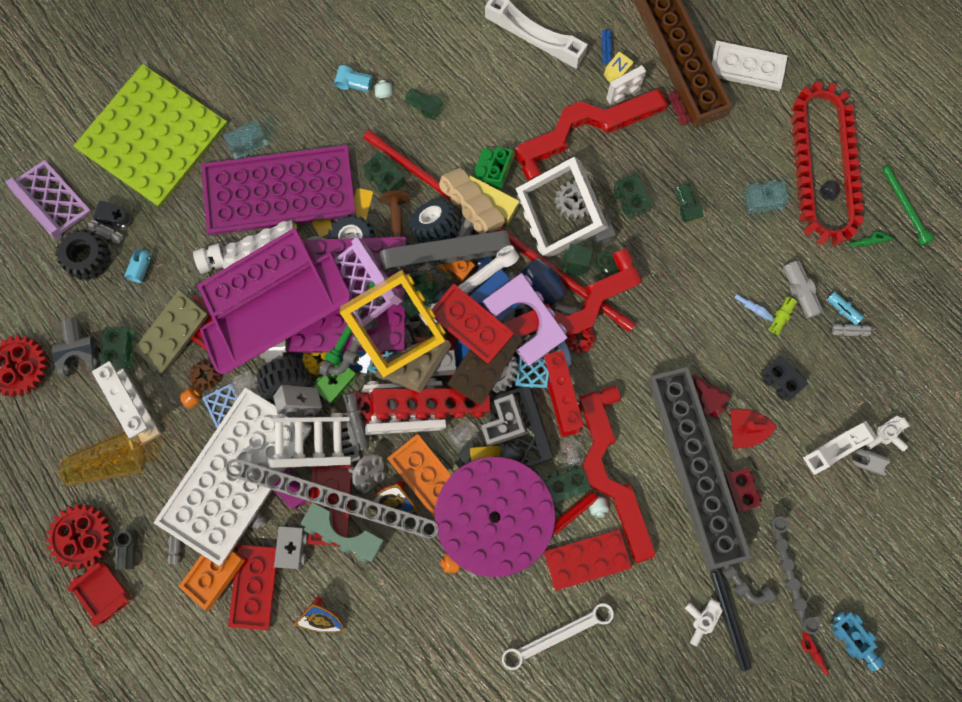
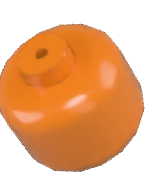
(190, 397)
(449, 565)

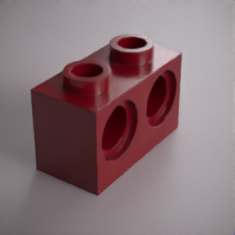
(748, 488)

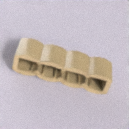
(471, 201)

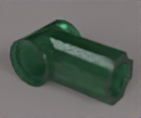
(428, 105)
(689, 207)
(610, 269)

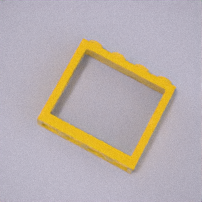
(399, 278)

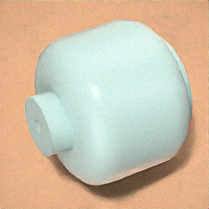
(383, 89)
(599, 507)

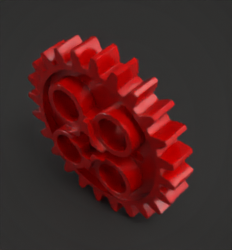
(31, 356)
(61, 544)

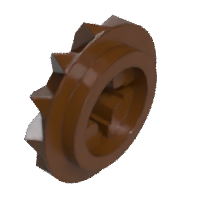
(201, 383)

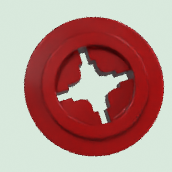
(583, 345)

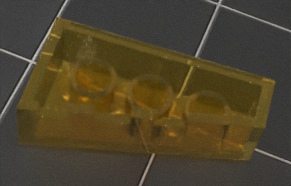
(103, 460)

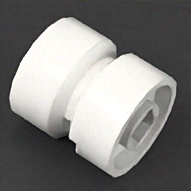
(203, 259)

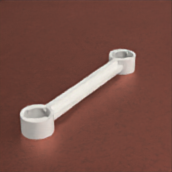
(505, 257)
(557, 636)

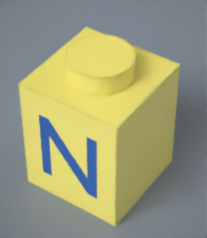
(618, 67)

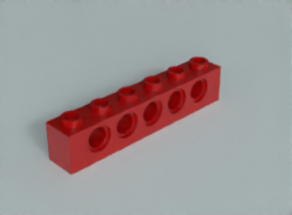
(380, 408)

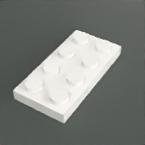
(749, 65)
(238, 250)

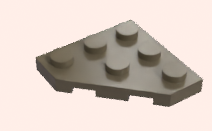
(417, 372)

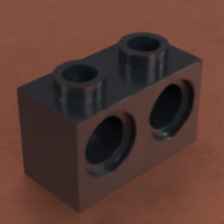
(787, 374)

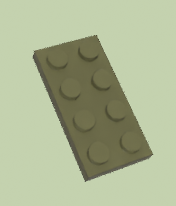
(171, 331)

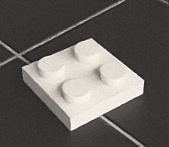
(625, 85)

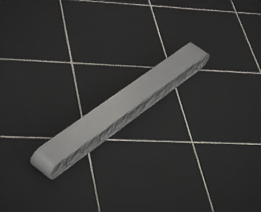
(341, 505)

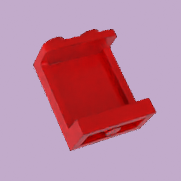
(100, 593)

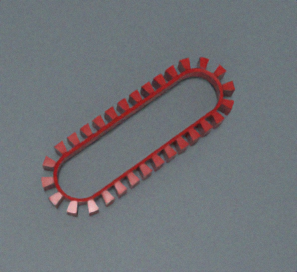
(849, 163)

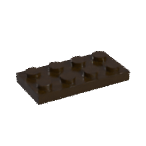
(476, 378)

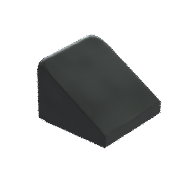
(464, 455)

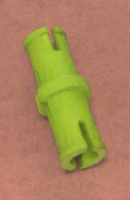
(782, 315)

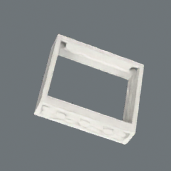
(599, 222)

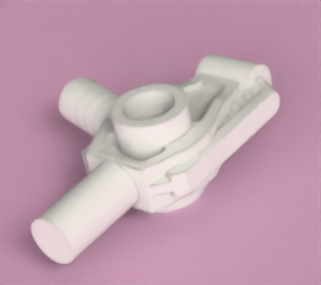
(889, 433)
(705, 620)

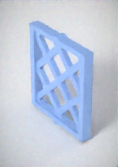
(218, 393)

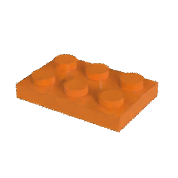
(208, 580)

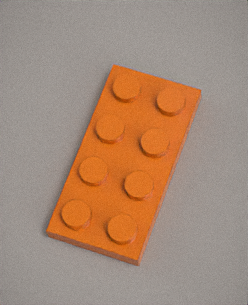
(420, 470)

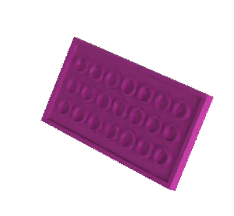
(277, 189)

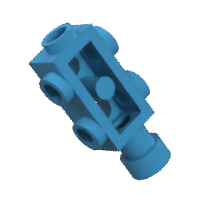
(855, 632)

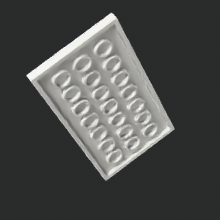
(209, 505)

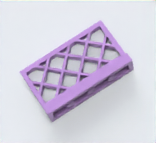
(38, 211)
(377, 276)

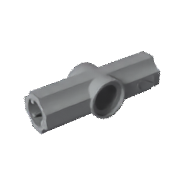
(803, 289)

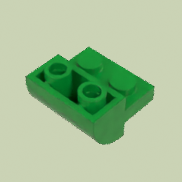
(494, 166)

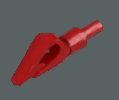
(815, 653)

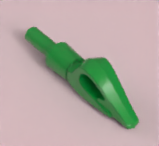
(872, 240)

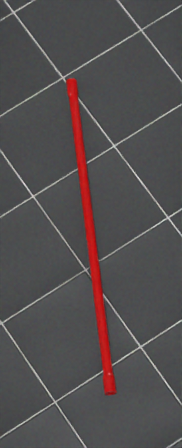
(378, 142)

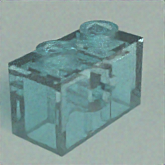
(245, 139)
(757, 202)

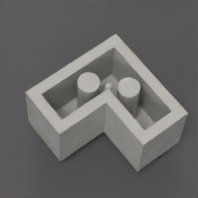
(510, 422)

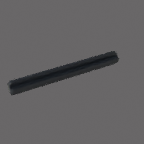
(730, 620)

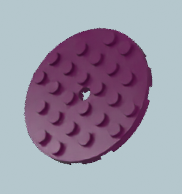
(491, 546)

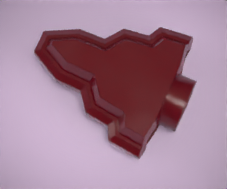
(710, 397)

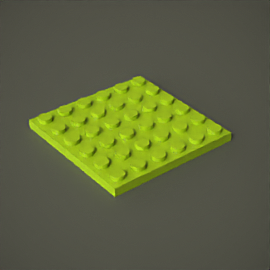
(151, 135)

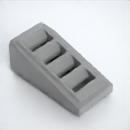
(356, 456)

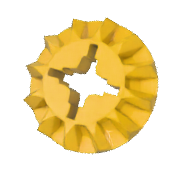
(311, 363)

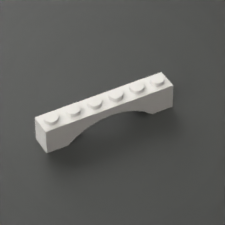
(561, 46)

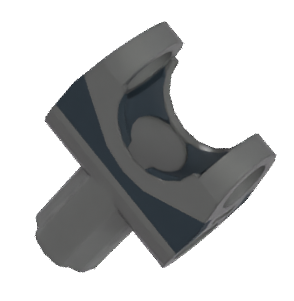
(74, 348)

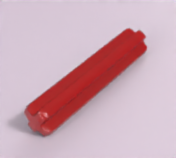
(574, 512)

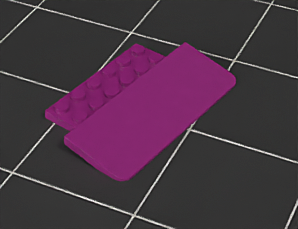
(268, 299)

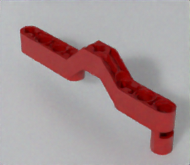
(580, 114)
(597, 292)
(622, 495)

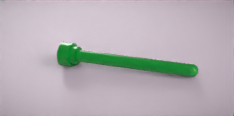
(924, 236)
(334, 355)

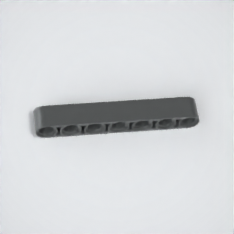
(443, 251)

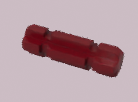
(679, 108)

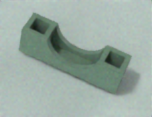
(320, 521)

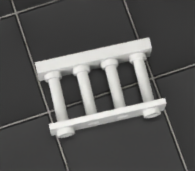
(126, 403)
(395, 425)
(299, 459)

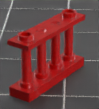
(562, 395)

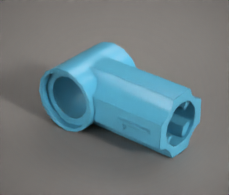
(348, 78)

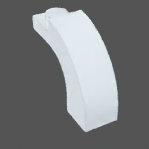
(839, 447)

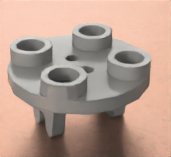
(367, 472)

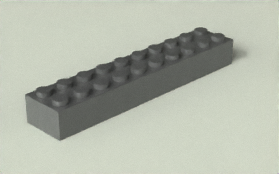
(698, 469)

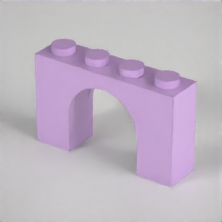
(548, 333)

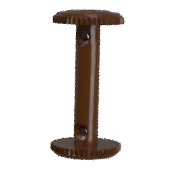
(395, 199)

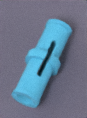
(845, 308)

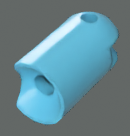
(138, 265)

